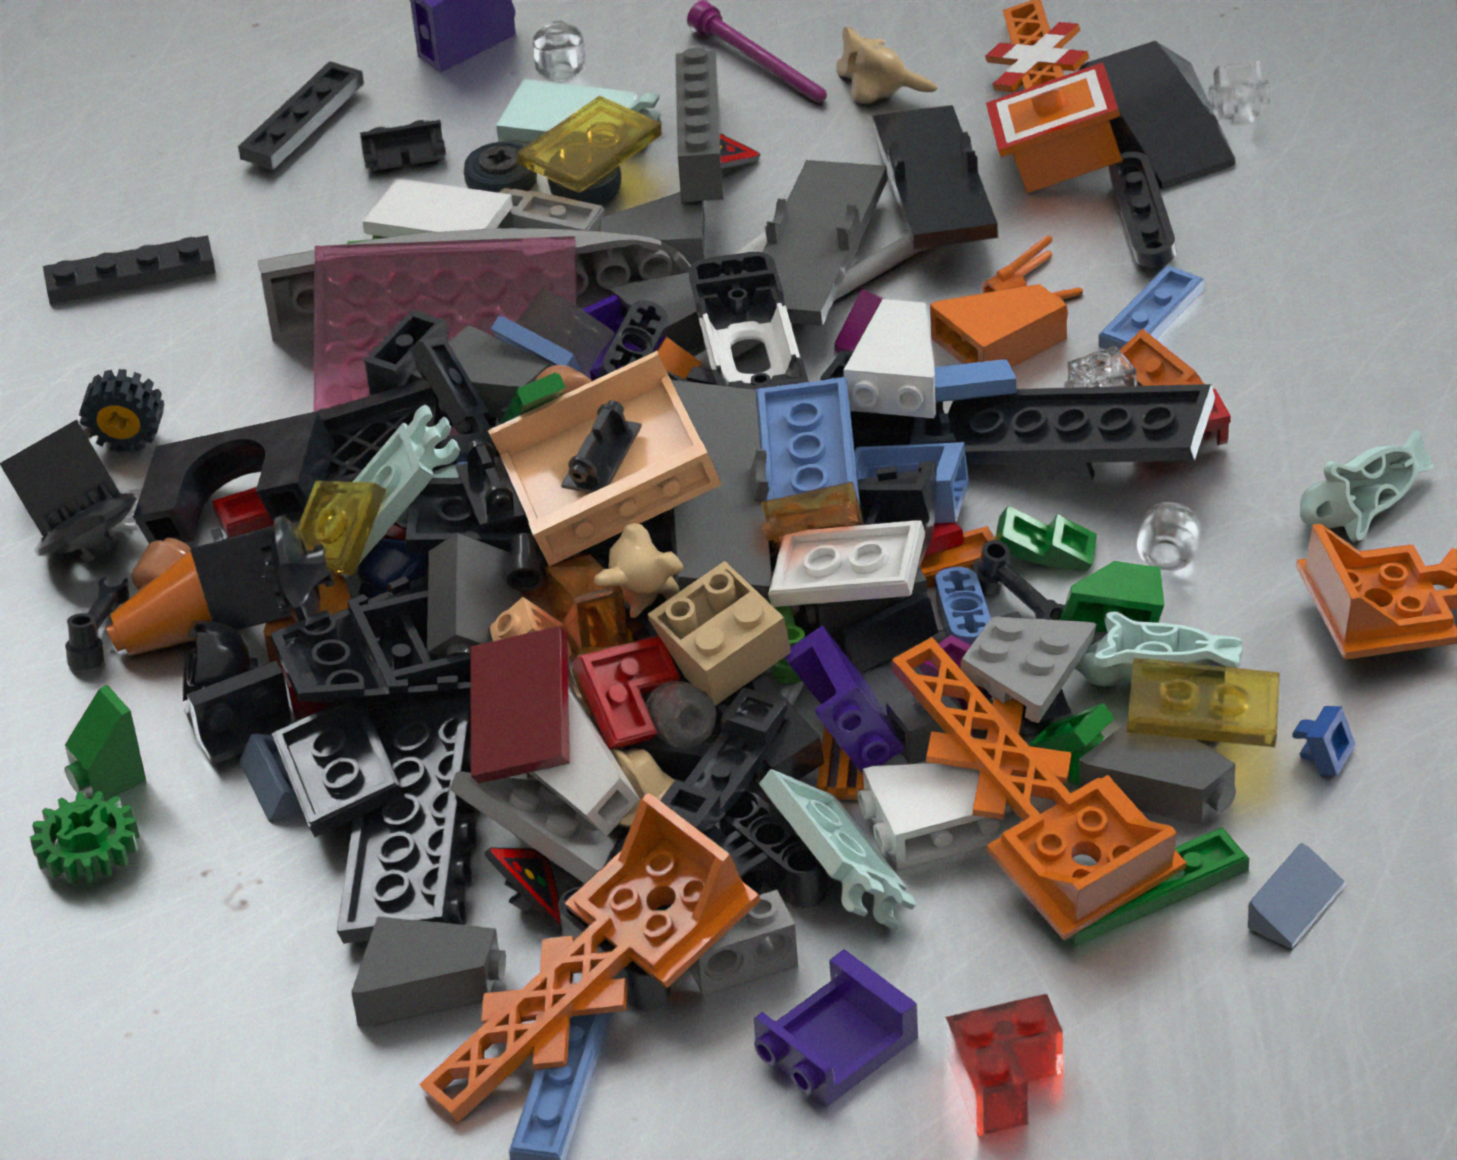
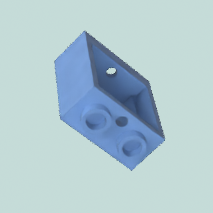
(951, 470)

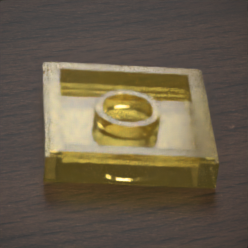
(341, 520)

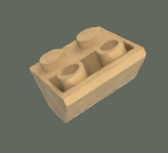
(721, 632)

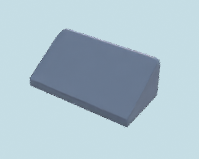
(269, 777)
(1294, 897)

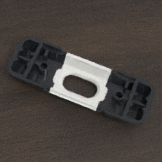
(739, 301)

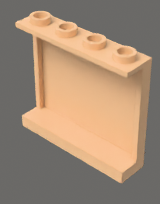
(656, 475)

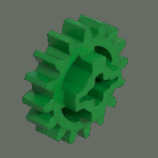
(84, 837)

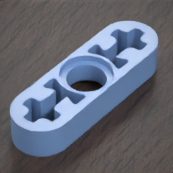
(964, 609)

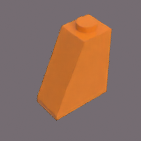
(999, 324)

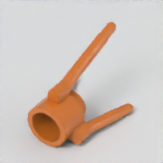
(1012, 275)

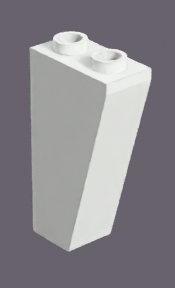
(894, 363)
(592, 779)
(928, 812)

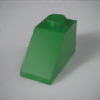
(1120, 588)
(104, 748)

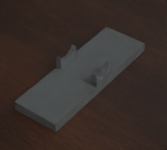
(820, 232)
(729, 518)

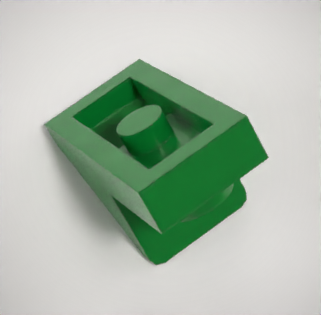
(1075, 735)

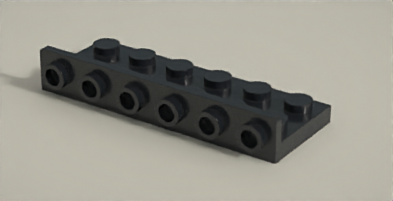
(415, 850)

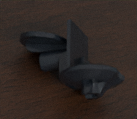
(68, 493)
(261, 575)

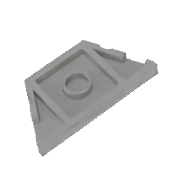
(1027, 659)
(540, 821)

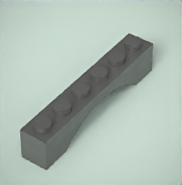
(698, 126)

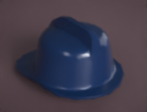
(388, 563)

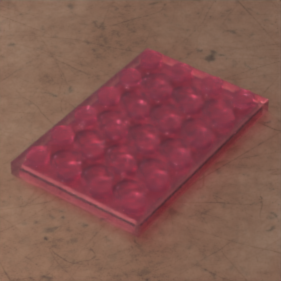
(464, 282)

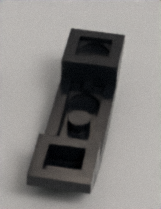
(730, 762)

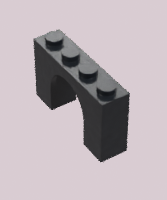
(186, 473)

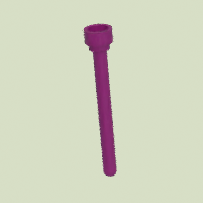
(707, 20)

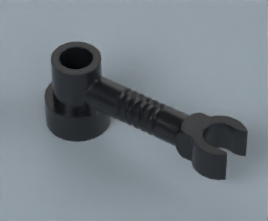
(527, 563)
(996, 575)
(84, 646)

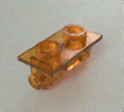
(811, 510)

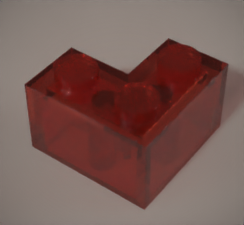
(998, 1053)

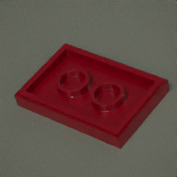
(519, 704)

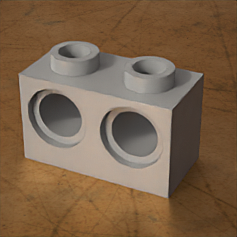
(752, 949)

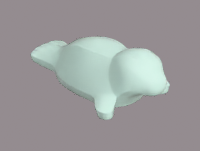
(1364, 486)
(1112, 657)

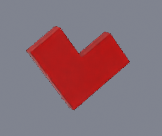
(614, 687)

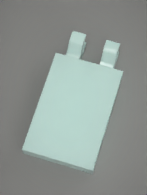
(542, 105)
(406, 468)
(839, 846)

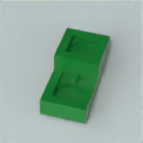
(1054, 545)

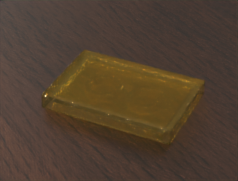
(589, 143)
(1203, 702)

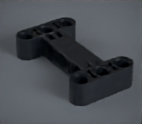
(766, 857)

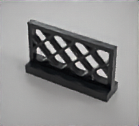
(371, 422)

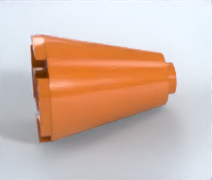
(161, 611)

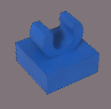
(1327, 740)

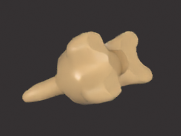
(875, 69)
(640, 569)

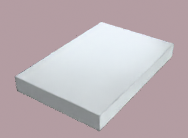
(428, 207)
(847, 564)

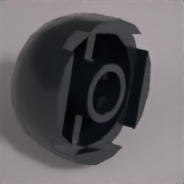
(217, 656)

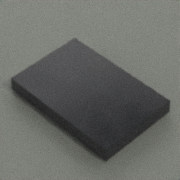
(337, 766)

